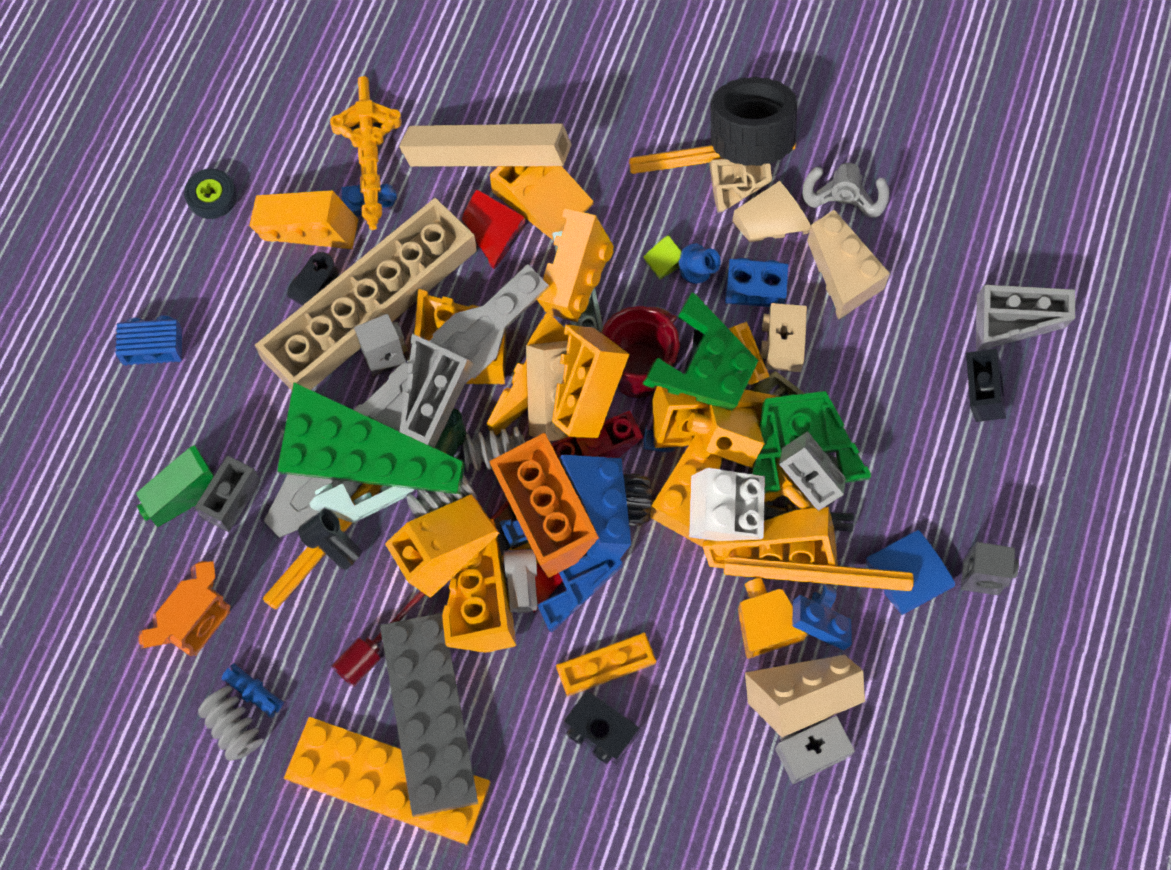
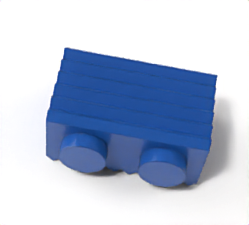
(149, 341)

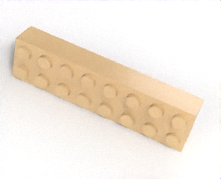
(379, 283)

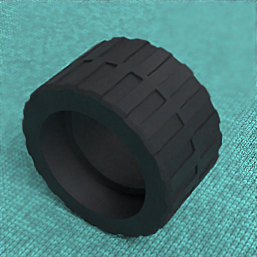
(753, 121)

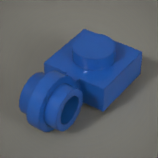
(355, 199)

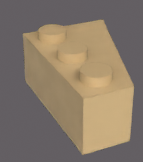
(845, 263)
(542, 378)
(805, 692)

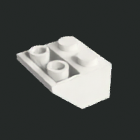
(726, 505)

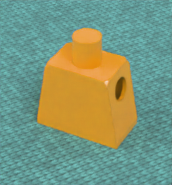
(729, 433)
(766, 620)

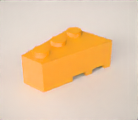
(305, 218)
(588, 382)

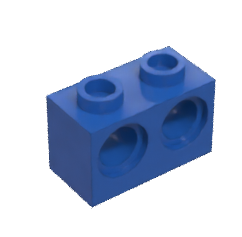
(756, 290)

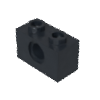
(985, 385)
(591, 711)

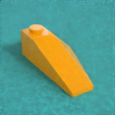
(673, 411)

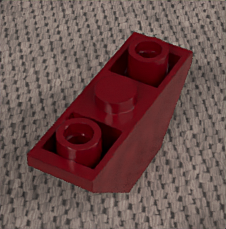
(615, 438)

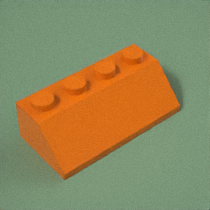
(545, 504)

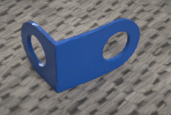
(649, 443)

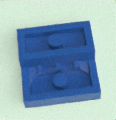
(915, 556)

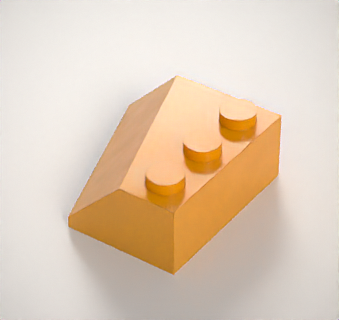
(434, 312)

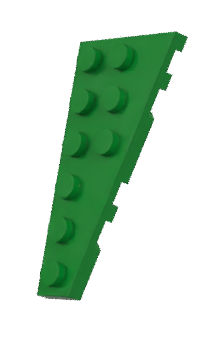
(344, 445)

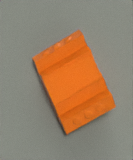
(189, 613)

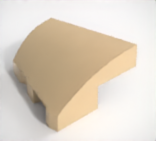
(736, 181)
(770, 215)

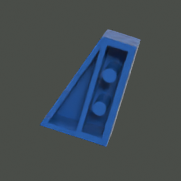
(603, 496)

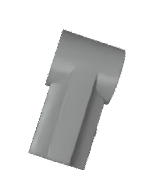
(521, 574)

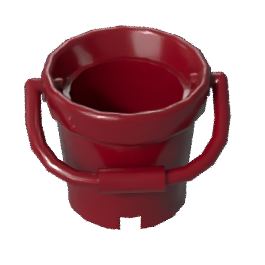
(645, 335)

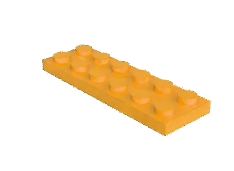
(371, 778)

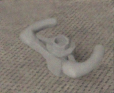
(845, 189)

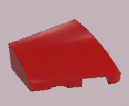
(492, 226)

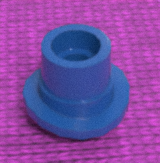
(698, 263)

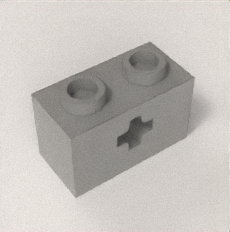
(381, 344)
(803, 763)

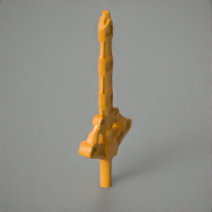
(367, 138)

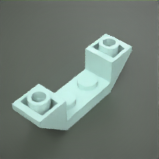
(340, 503)

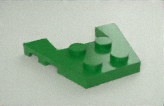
(718, 367)
(792, 416)

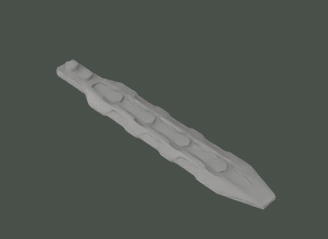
(469, 333)

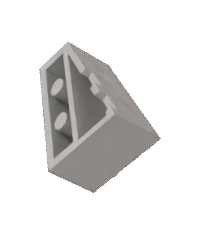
(1018, 313)
(431, 390)

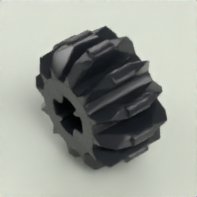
(638, 498)

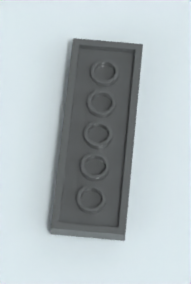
(428, 716)

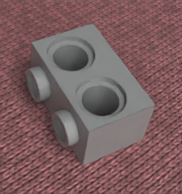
(812, 471)

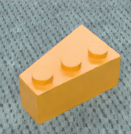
(577, 265)
(673, 502)

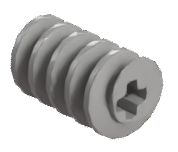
(486, 450)
(434, 500)
(228, 726)

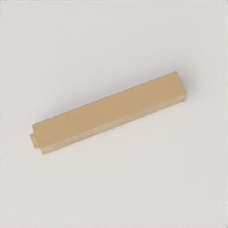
(486, 145)

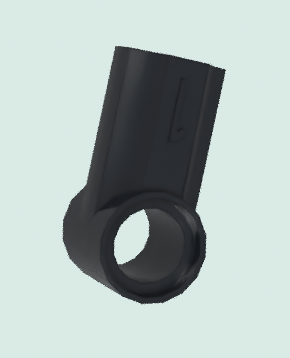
(324, 532)

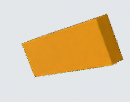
(606, 664)

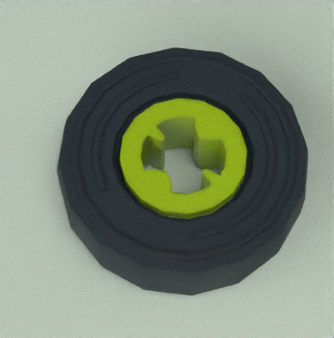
(201, 184)

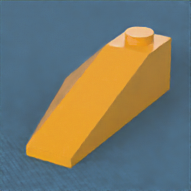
(514, 401)
(791, 537)
(479, 605)

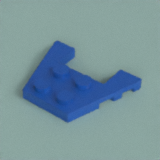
(579, 579)

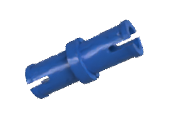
(252, 690)

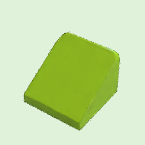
(663, 257)

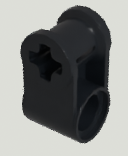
(312, 278)

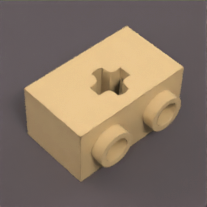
(789, 352)

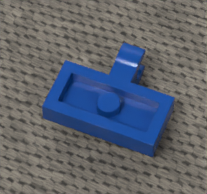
(820, 621)

